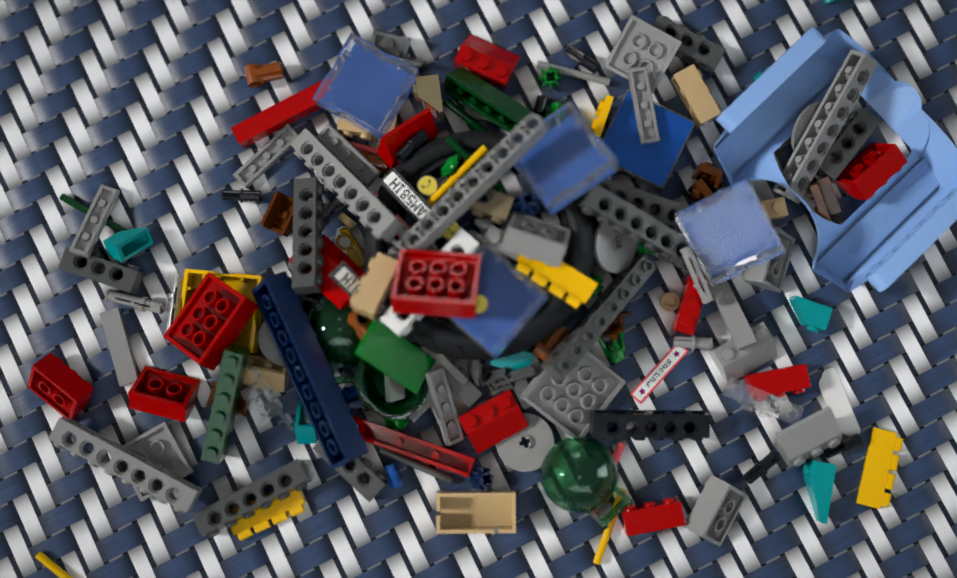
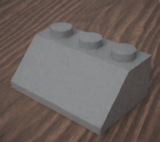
(536, 239)
(772, 273)
(739, 363)
(808, 437)
(715, 510)

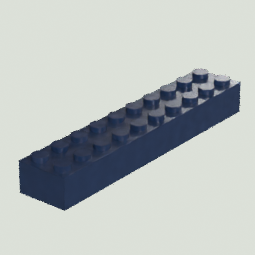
(309, 370)

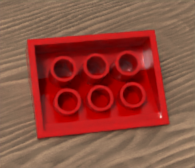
(436, 283)
(210, 321)

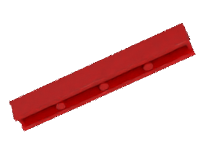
(276, 117)
(415, 447)

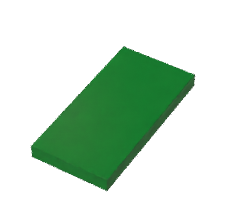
(394, 356)

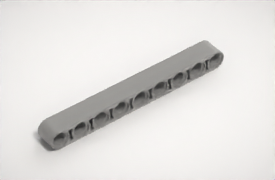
(478, 173)

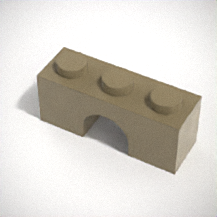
(497, 209)

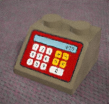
(428, 94)

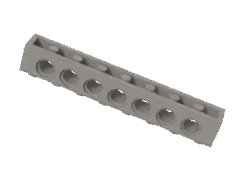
(826, 124)
(347, 185)
(62, 435)

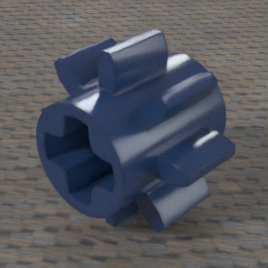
(526, 203)
(481, 478)

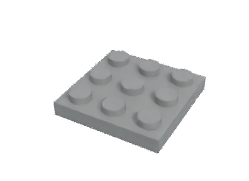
(641, 47)
(162, 449)

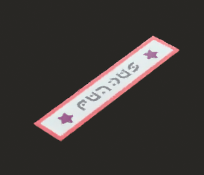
(658, 373)

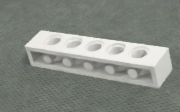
(400, 327)

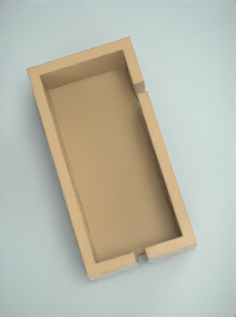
(475, 511)

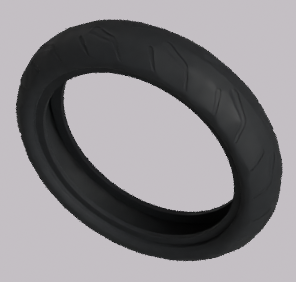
(447, 337)

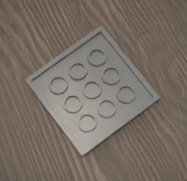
(569, 401)

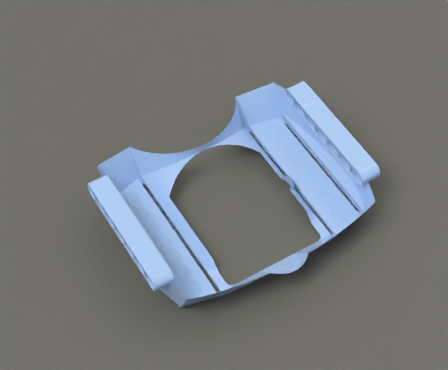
(902, 215)

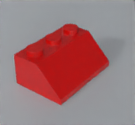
(487, 61)
(397, 138)
(870, 170)
(59, 386)
(164, 394)
(493, 421)

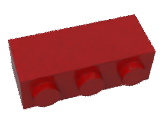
(688, 309)
(781, 380)
(652, 516)

